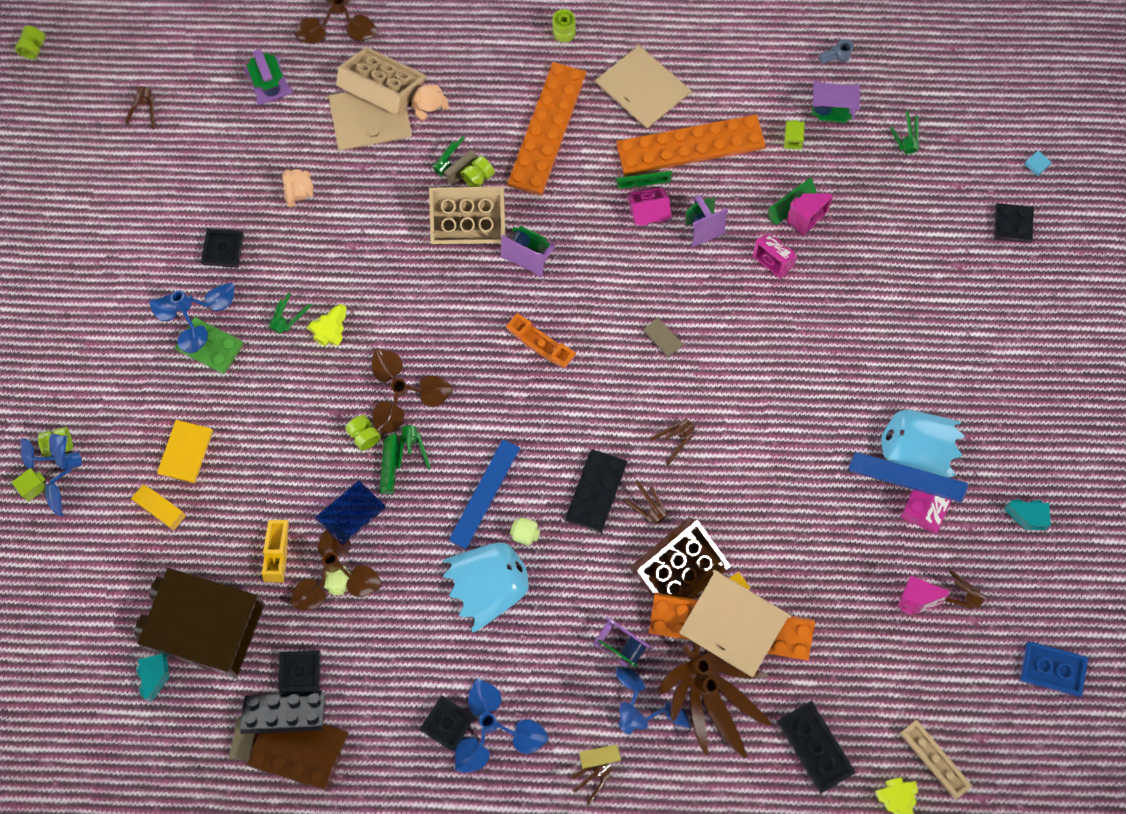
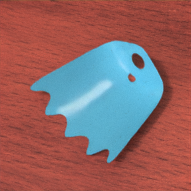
(925, 444)
(486, 582)

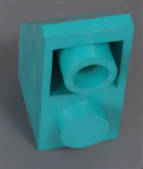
(1030, 515)
(153, 674)

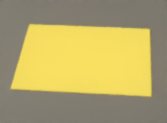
(599, 756)

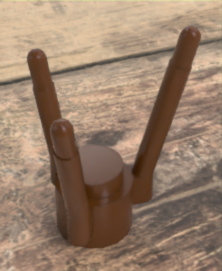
(142, 97)
(682, 429)
(656, 512)
(973, 595)
(600, 771)

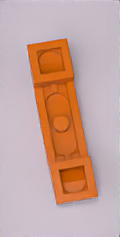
(539, 342)

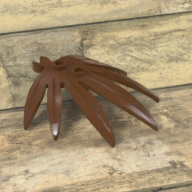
(703, 679)

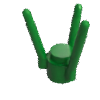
(910, 143)
(442, 163)
(278, 323)
(409, 436)

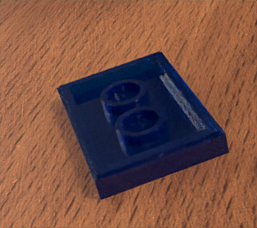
(350, 512)

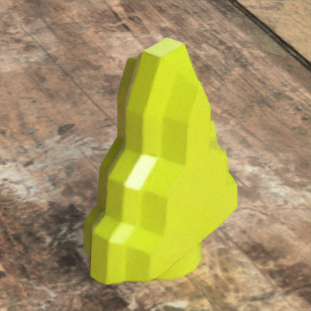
(329, 327)
(898, 796)

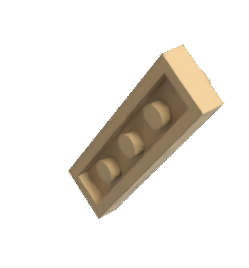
(936, 759)

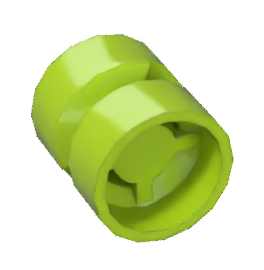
(564, 25)
(30, 42)
(479, 170)
(364, 434)
(43, 440)

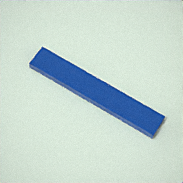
(908, 477)
(484, 494)

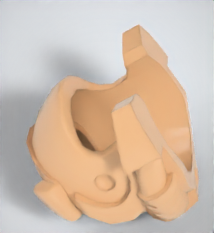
(428, 99)
(297, 186)

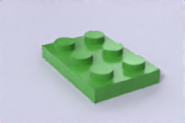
(218, 350)

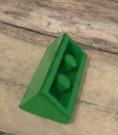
(643, 179)
(779, 210)
(389, 463)

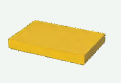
(185, 451)

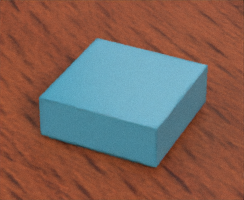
(1038, 163)

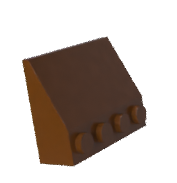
(680, 562)
(300, 756)

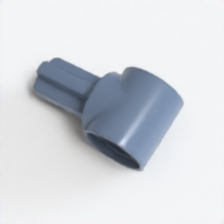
(837, 53)

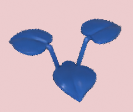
(167, 307)
(57, 447)
(482, 700)
(632, 718)

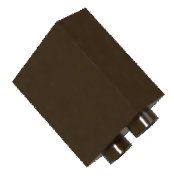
(199, 622)

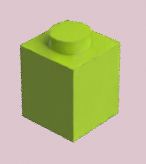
(794, 135)
(30, 484)

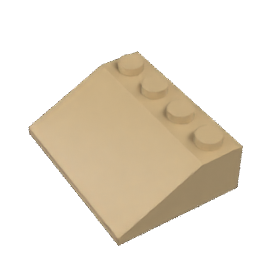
(379, 80)
(467, 215)

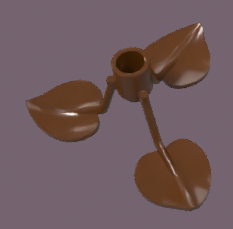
(359, 29)
(388, 416)
(362, 581)

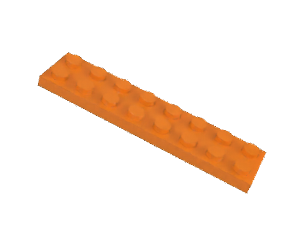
(547, 129)
(690, 145)
(671, 613)

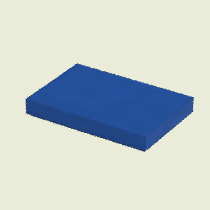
(1054, 669)

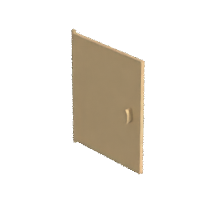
(643, 86)
(360, 120)
(734, 623)

